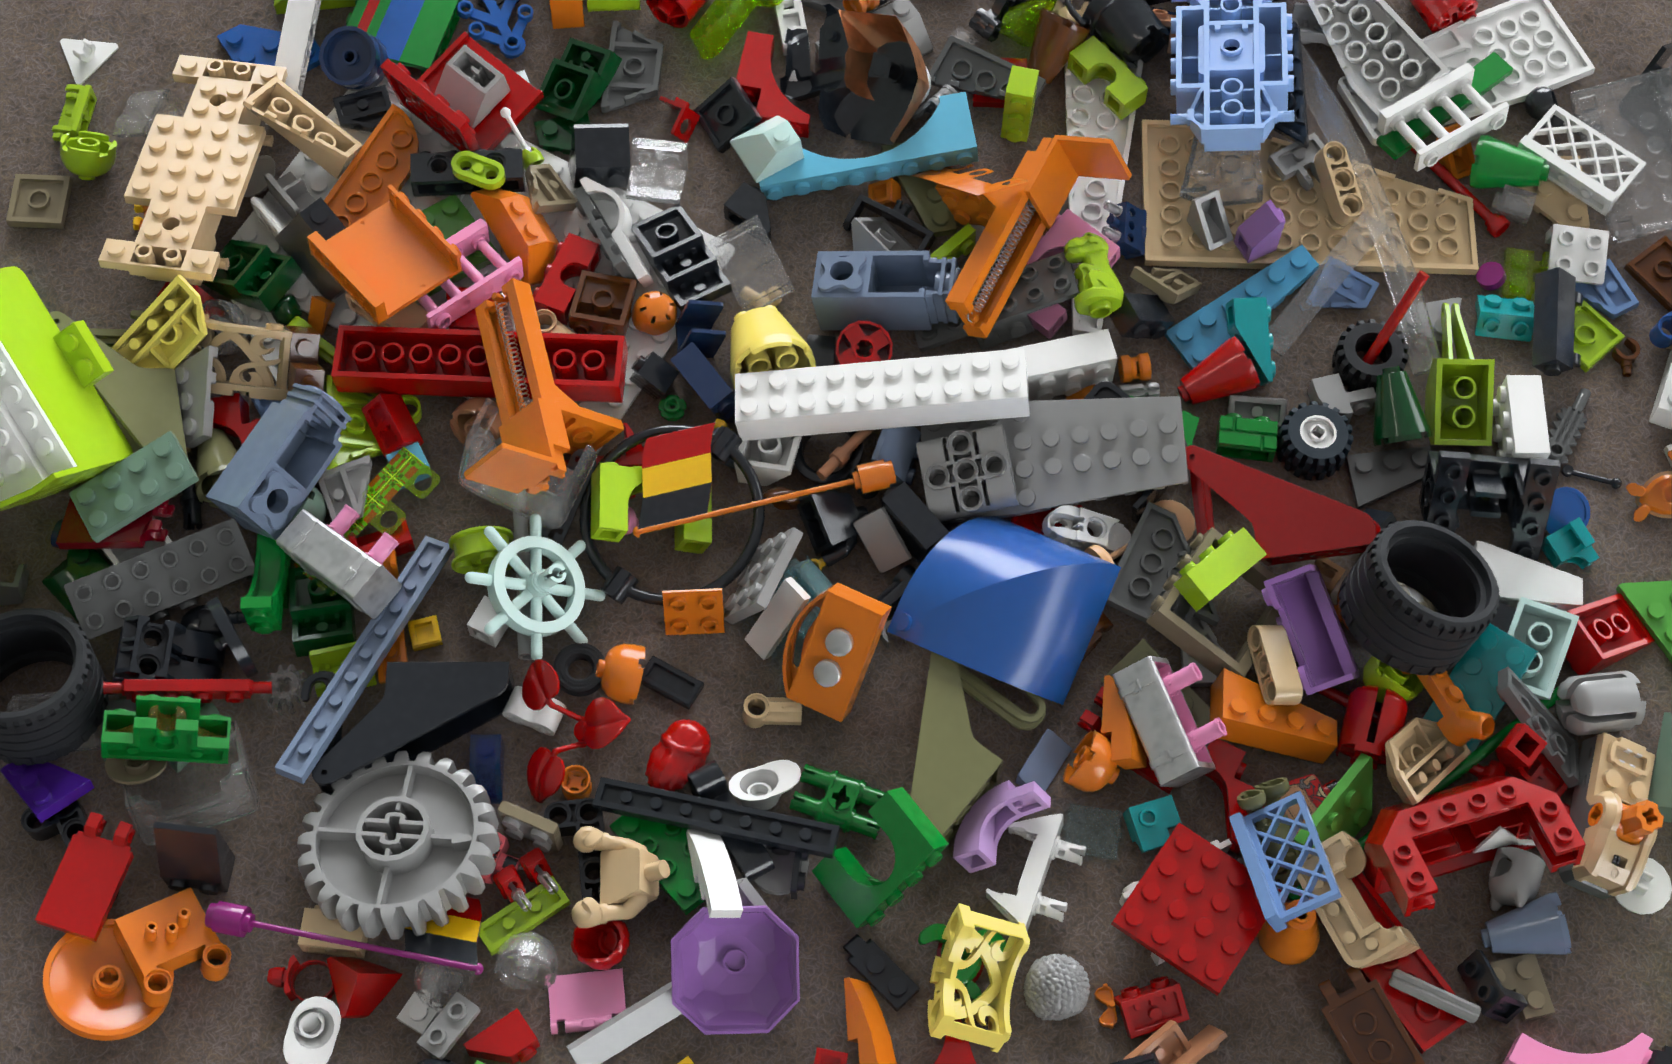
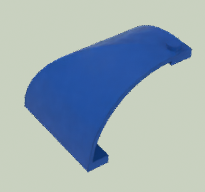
(1007, 604)

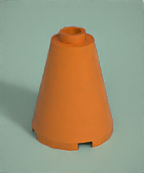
(1294, 943)

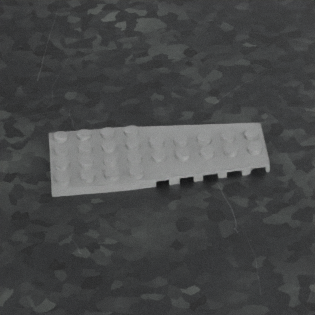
(1082, 451)

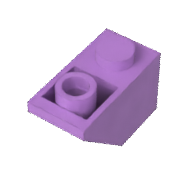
(1260, 232)

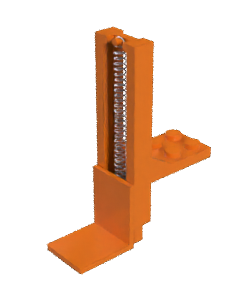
(1024, 214)
(547, 427)

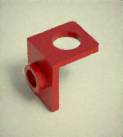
(685, 113)

